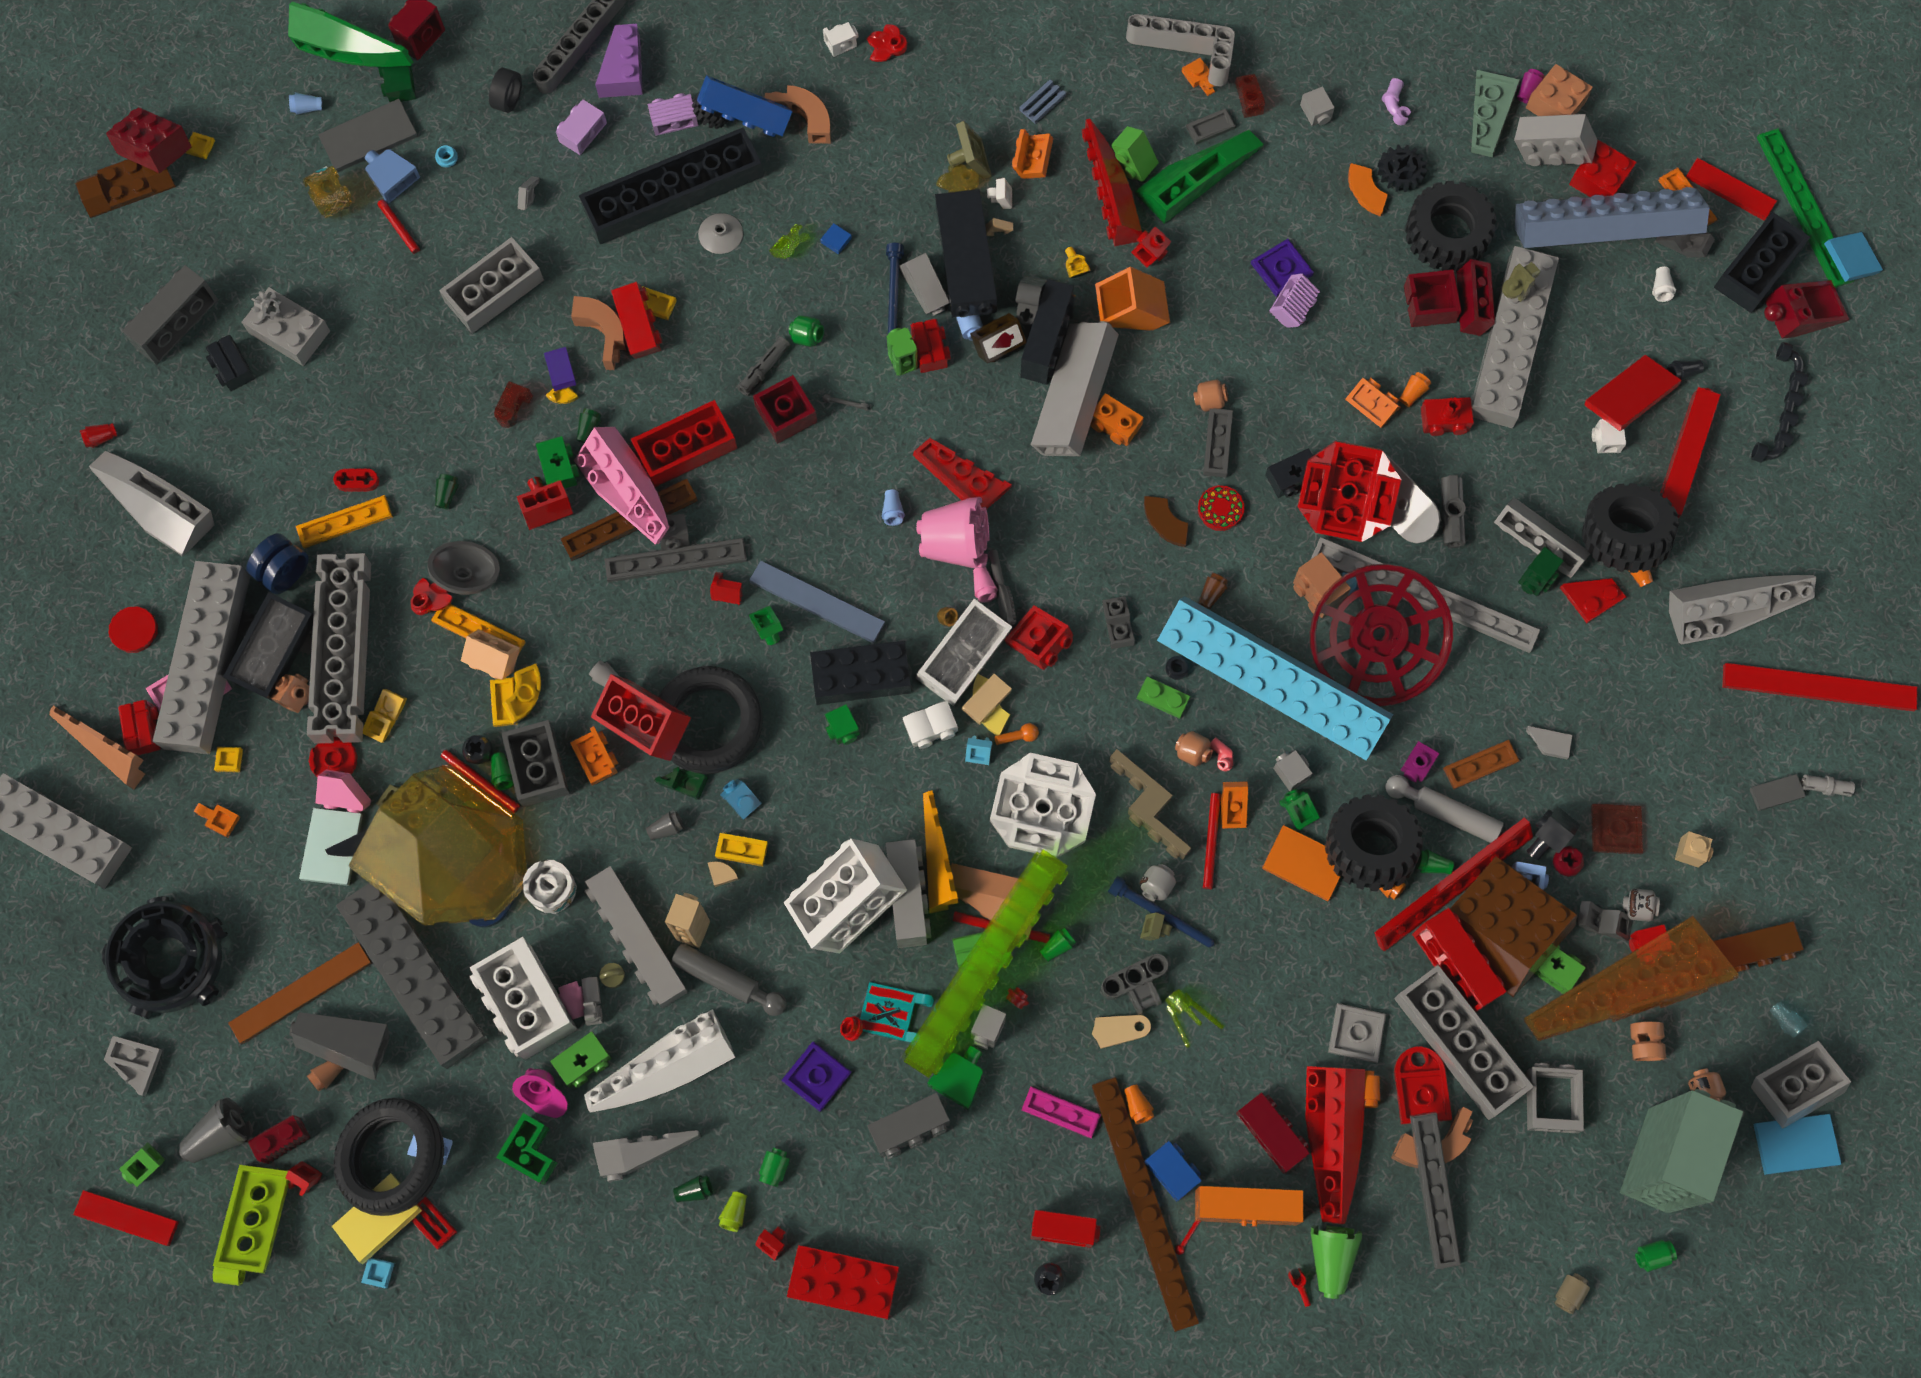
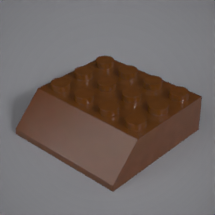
(1512, 922)

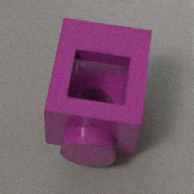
(1423, 753)

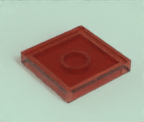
(1616, 829)

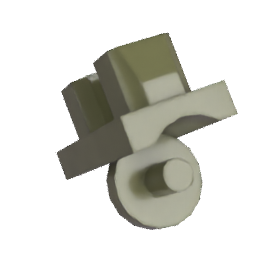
(1520, 281)

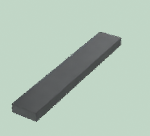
(675, 560)
(1435, 1190)

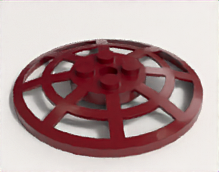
(1395, 632)

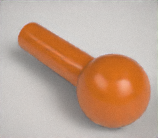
(1028, 732)

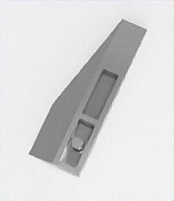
(154, 503)
(1731, 605)

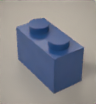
(1173, 1170)

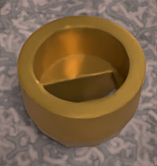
(947, 620)

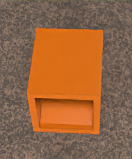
(1132, 300)

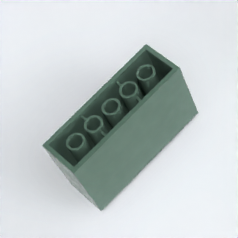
(1682, 1152)

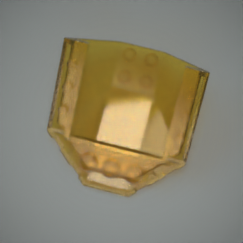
(444, 849)

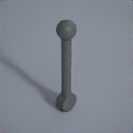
(827, 398)

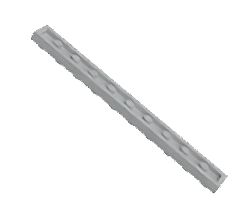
(1461, 609)

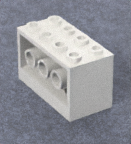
(844, 896)
(538, 997)

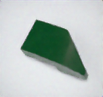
(684, 782)

